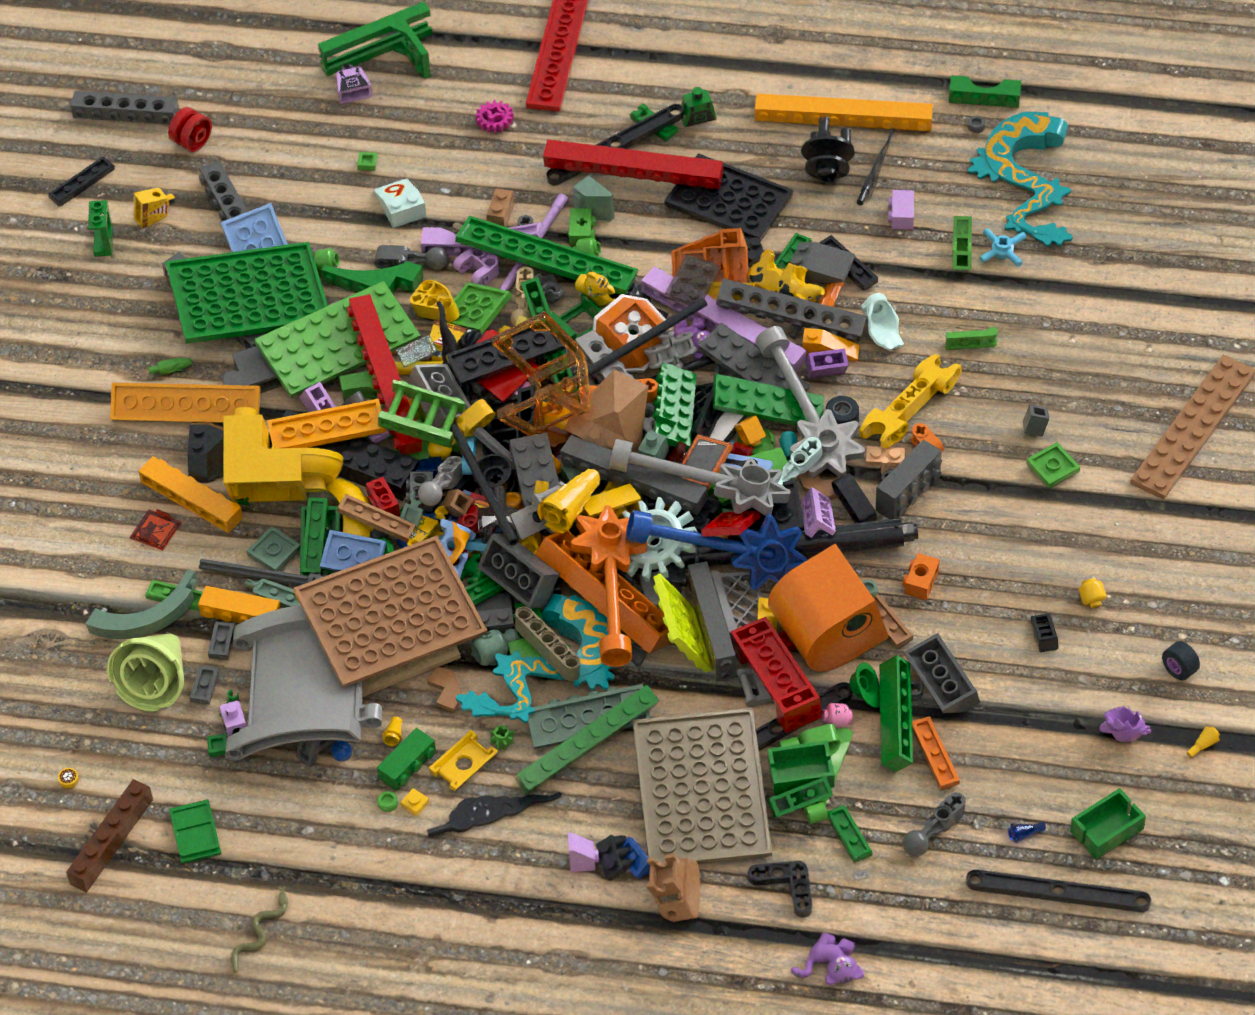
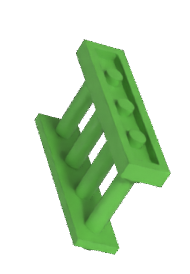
(416, 429)

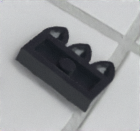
(613, 857)

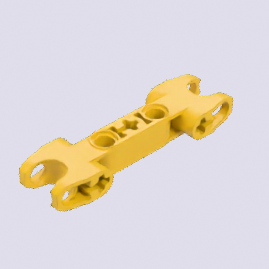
(893, 420)

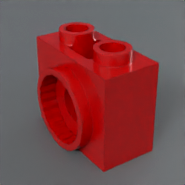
(382, 497)

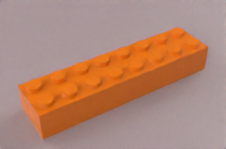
(638, 615)

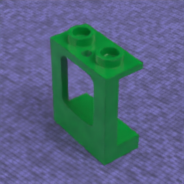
(102, 228)
(586, 305)

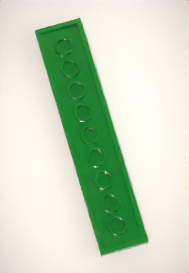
(543, 253)

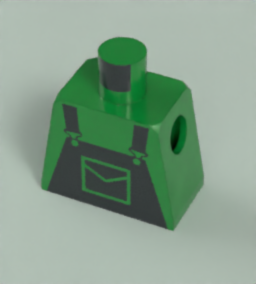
(697, 107)

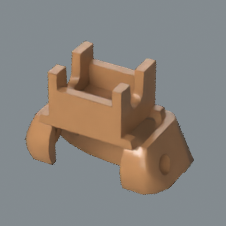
(675, 877)

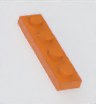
(935, 753)

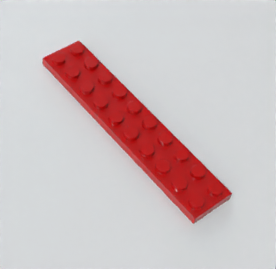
(556, 55)

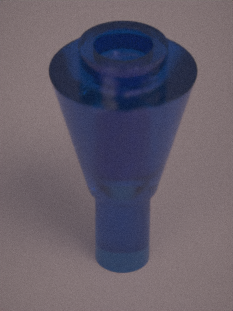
(1018, 831)

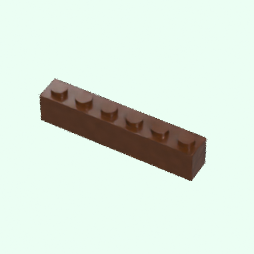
(109, 835)

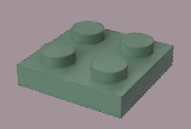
(273, 549)

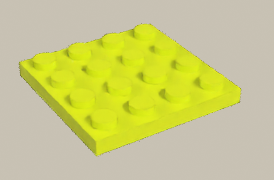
(682, 623)

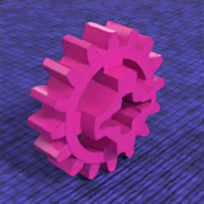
(494, 116)

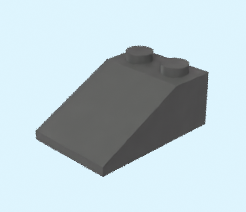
(823, 262)
(496, 612)

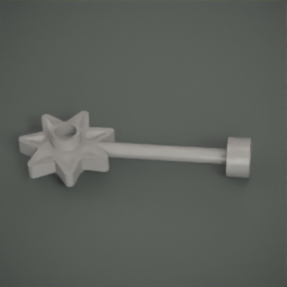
(835, 438)
(747, 486)

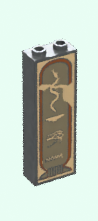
(711, 621)

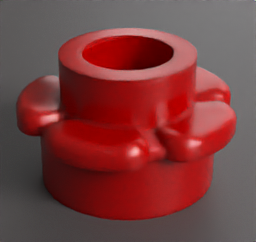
(467, 518)

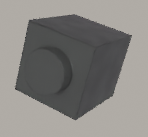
(1035, 420)

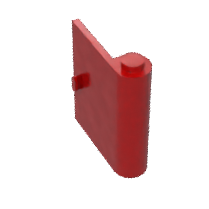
(504, 383)

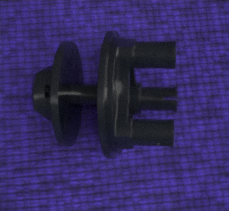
(828, 154)

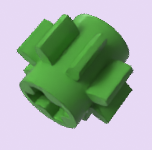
(502, 737)

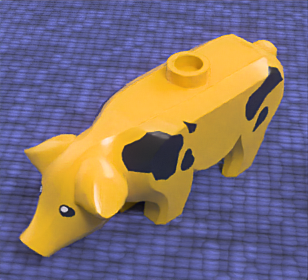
(784, 281)

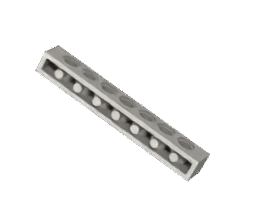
(594, 350)

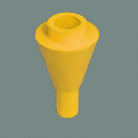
(1207, 738)

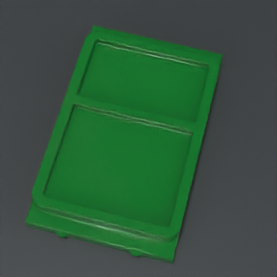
(195, 831)

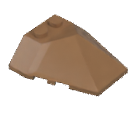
(615, 412)

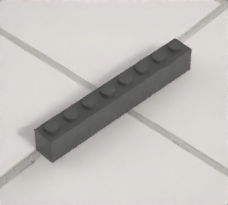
(646, 481)

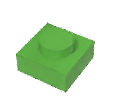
(367, 161)

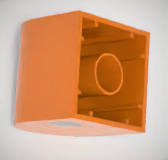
(827, 611)

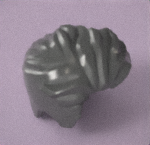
(551, 289)

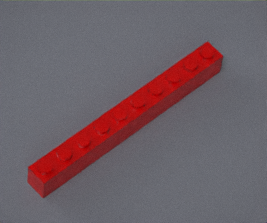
(633, 164)
(380, 365)

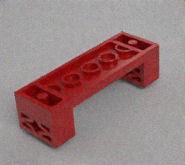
(778, 672)

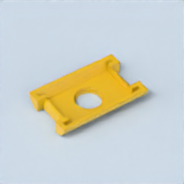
(467, 748)

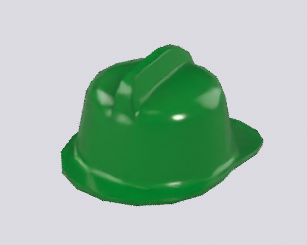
(865, 684)

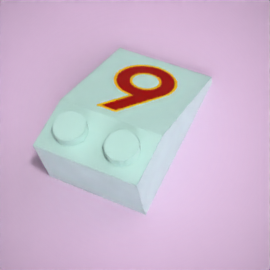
(401, 202)

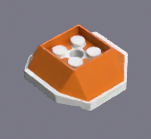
(620, 317)

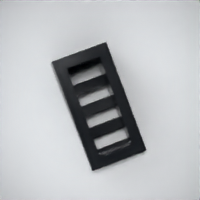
(1044, 633)

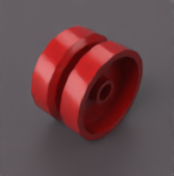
(190, 129)

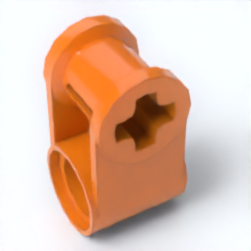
(920, 432)

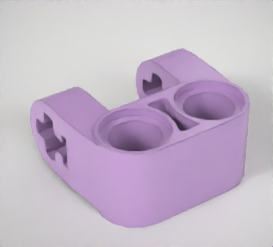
(482, 261)

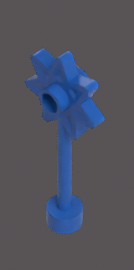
(765, 552)

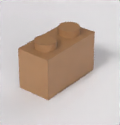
(501, 207)

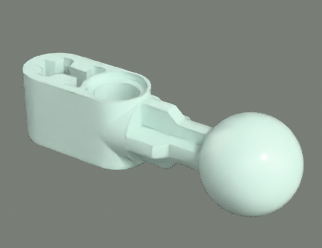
(809, 451)

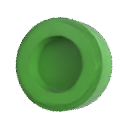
(387, 801)

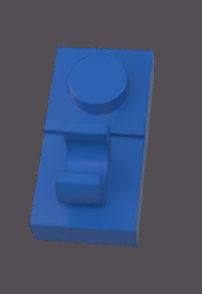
(640, 863)

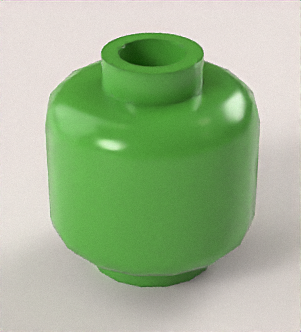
(588, 245)
(326, 257)

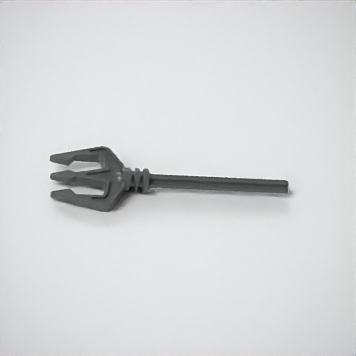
(259, 573)

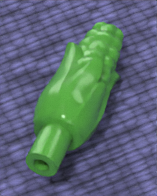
(170, 365)

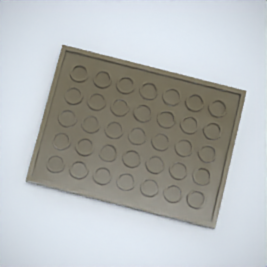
(702, 786)

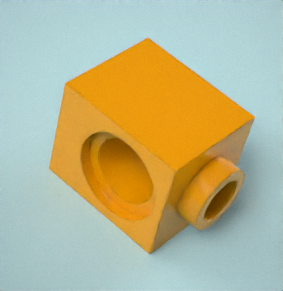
(750, 431)

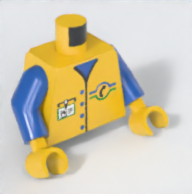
(427, 528)

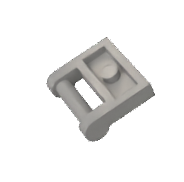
(752, 700)

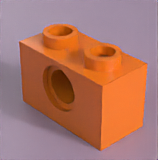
(921, 576)

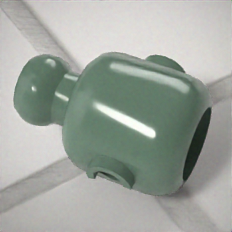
(494, 642)

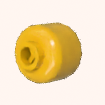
(1092, 592)

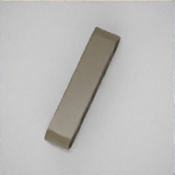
(547, 644)

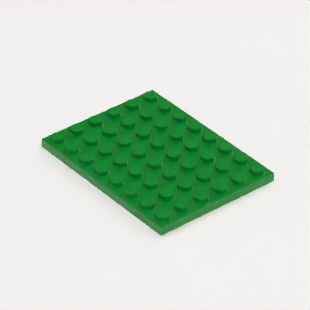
(244, 291)

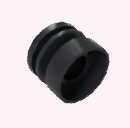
(498, 472)

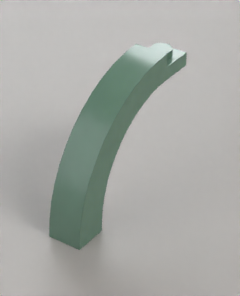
(147, 621)

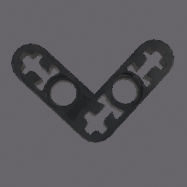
(789, 876)

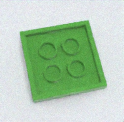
(479, 306)

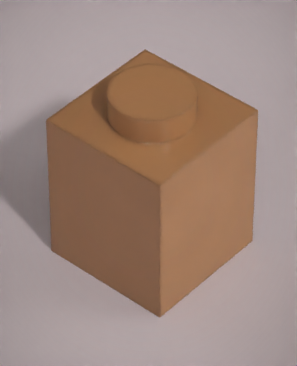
(457, 502)

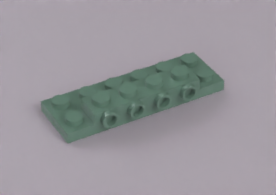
(563, 719)

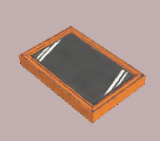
(707, 455)

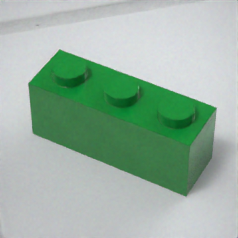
(406, 759)

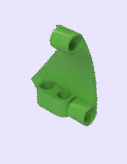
(838, 744)

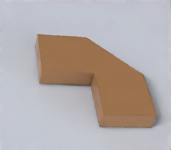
(823, 487)
(446, 681)

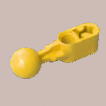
(476, 415)

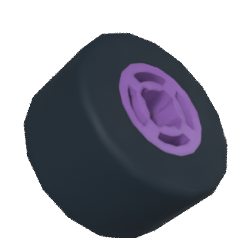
(1181, 660)

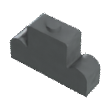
(251, 371)

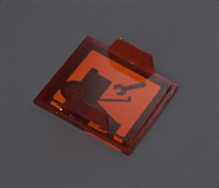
(155, 529)

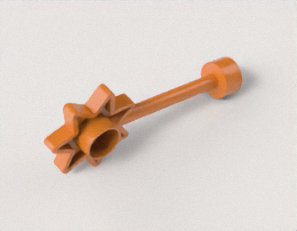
(608, 547)

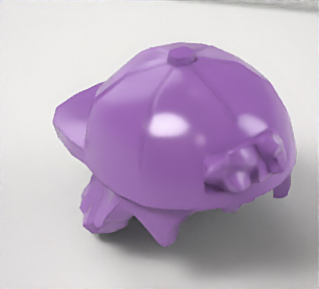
(1124, 724)

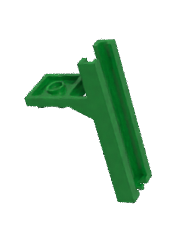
(405, 41)

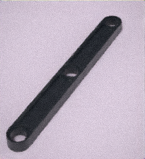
(628, 137)
(767, 736)
(1073, 892)

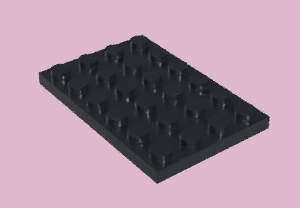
(741, 201)

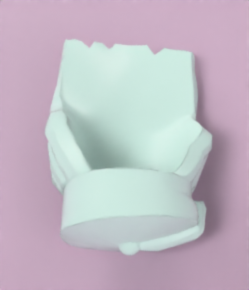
(882, 322)

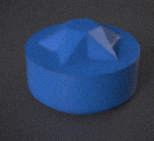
(341, 751)

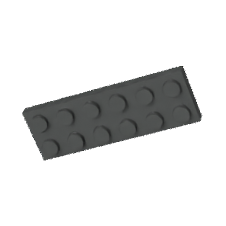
(743, 358)

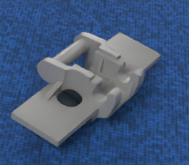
(527, 520)

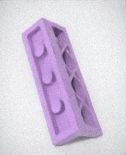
(817, 513)

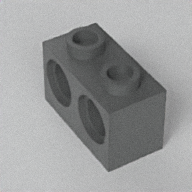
(413, 484)

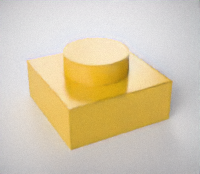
(415, 802)

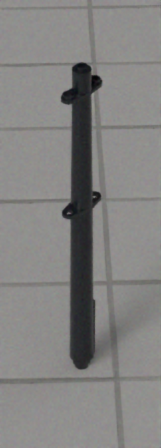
(847, 538)

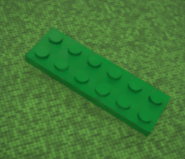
(760, 400)

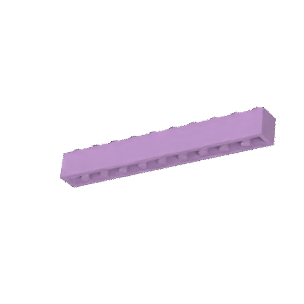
(658, 281)

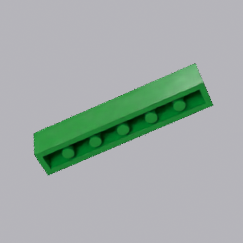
(896, 714)

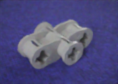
(670, 349)

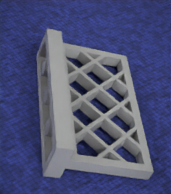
(726, 604)

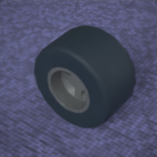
(844, 409)

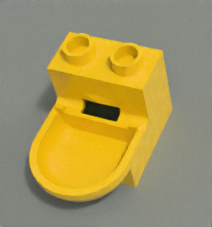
(272, 473)

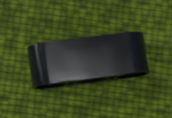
(854, 499)

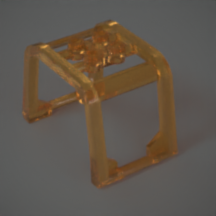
(556, 393)

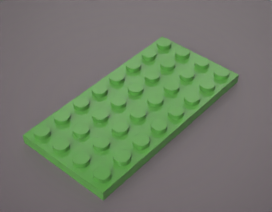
(324, 344)

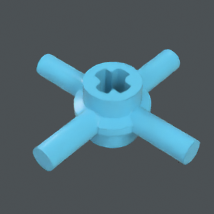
(1002, 247)

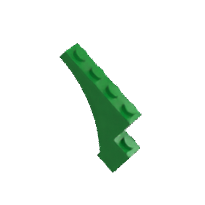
(403, 276)

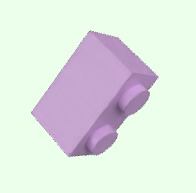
(902, 209)

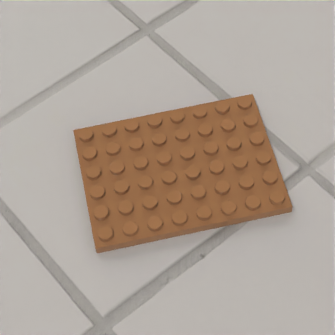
(389, 611)

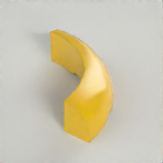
(339, 488)

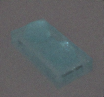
(416, 351)

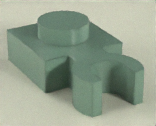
(412, 512)

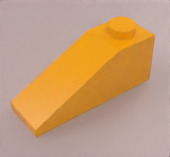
(820, 340)

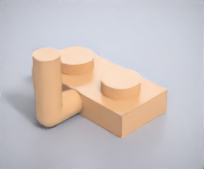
(884, 457)

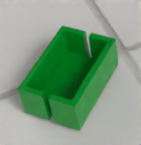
(799, 765)
(1107, 823)

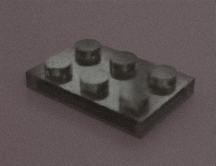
(692, 280)

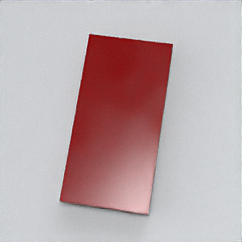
(730, 523)

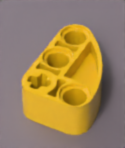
(425, 301)

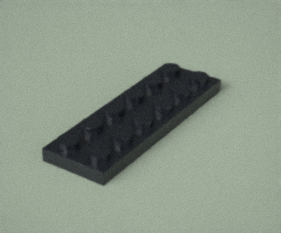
(485, 360)

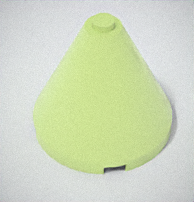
(147, 671)

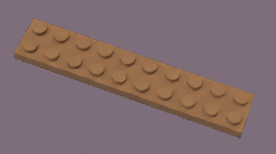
(1193, 427)

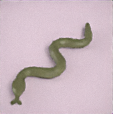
(283, 902)

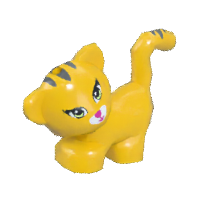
(595, 287)

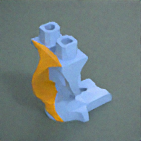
(459, 536)

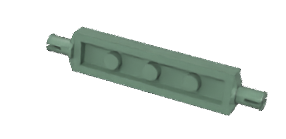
(272, 590)

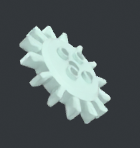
(666, 550)

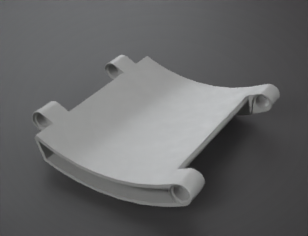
(294, 688)

